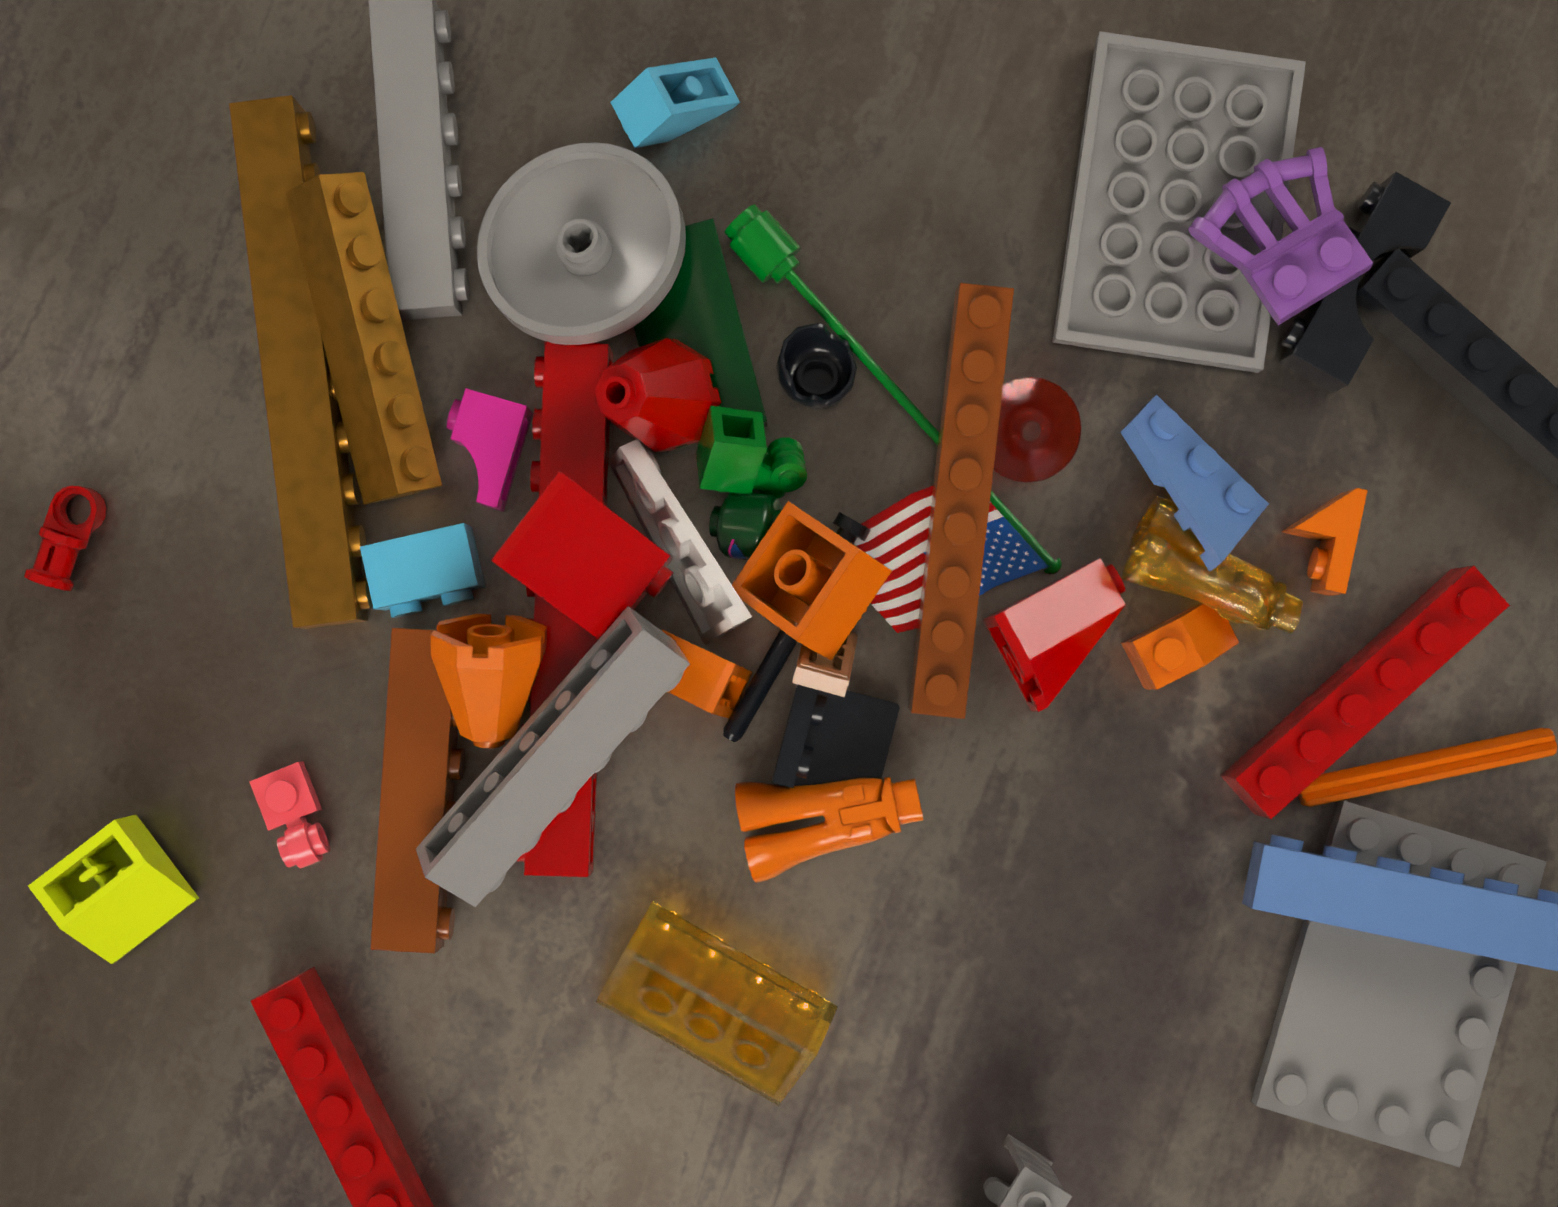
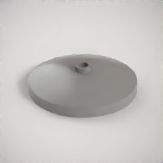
(581, 243)

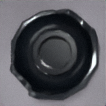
(816, 367)

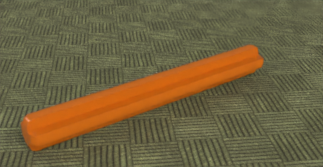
(1430, 766)

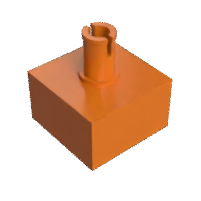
(809, 581)

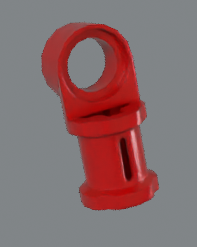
(64, 539)

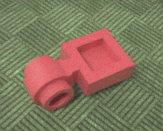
(287, 799)

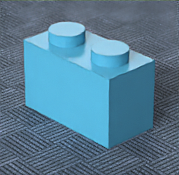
(422, 569)

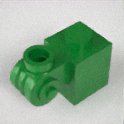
(737, 459)

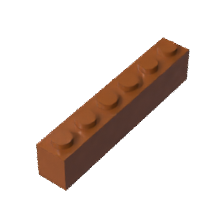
(415, 795)

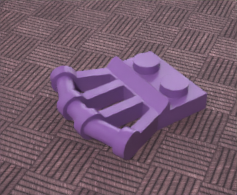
(1304, 264)

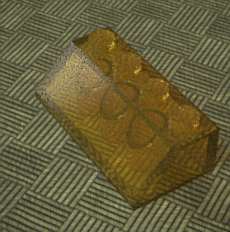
(717, 1004)

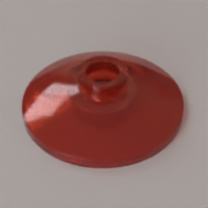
(1060, 423)

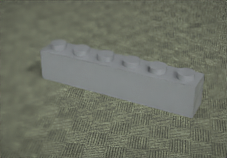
(416, 157)
(551, 757)

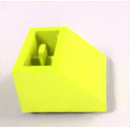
(114, 889)

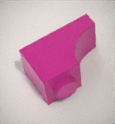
(495, 437)

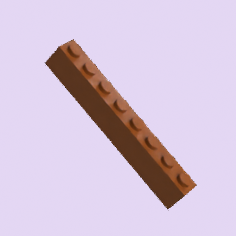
(960, 500)

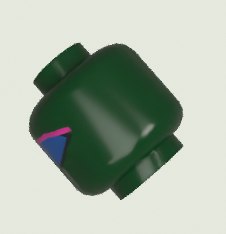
(743, 522)

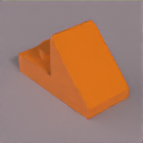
(1338, 529)

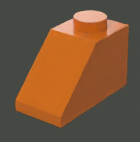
(1179, 646)

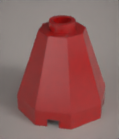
(659, 394)

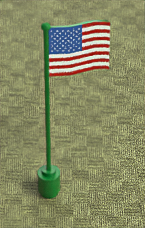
(901, 530)

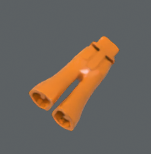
(853, 813)

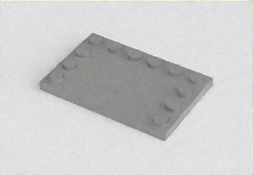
(1153, 156)
(1385, 1028)

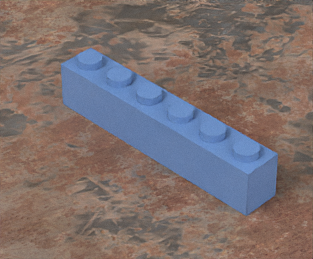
(1403, 904)

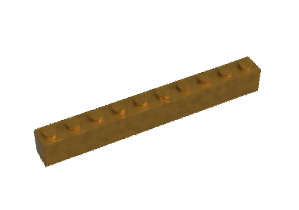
(301, 404)

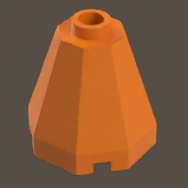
(488, 672)

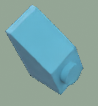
(673, 100)

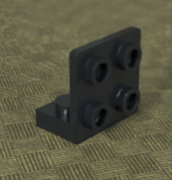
(834, 738)

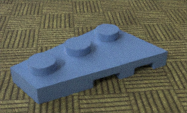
(1202, 485)

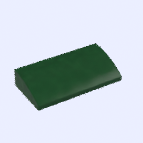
(705, 317)

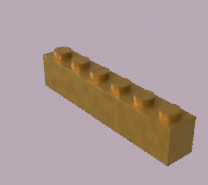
(363, 336)

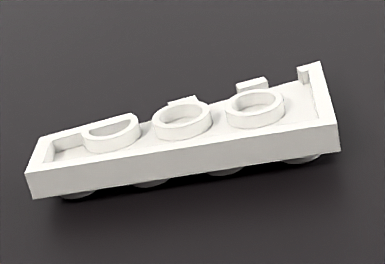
(697, 575)

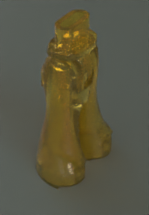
(1171, 562)

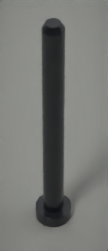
(778, 654)

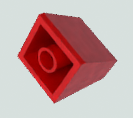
(583, 557)

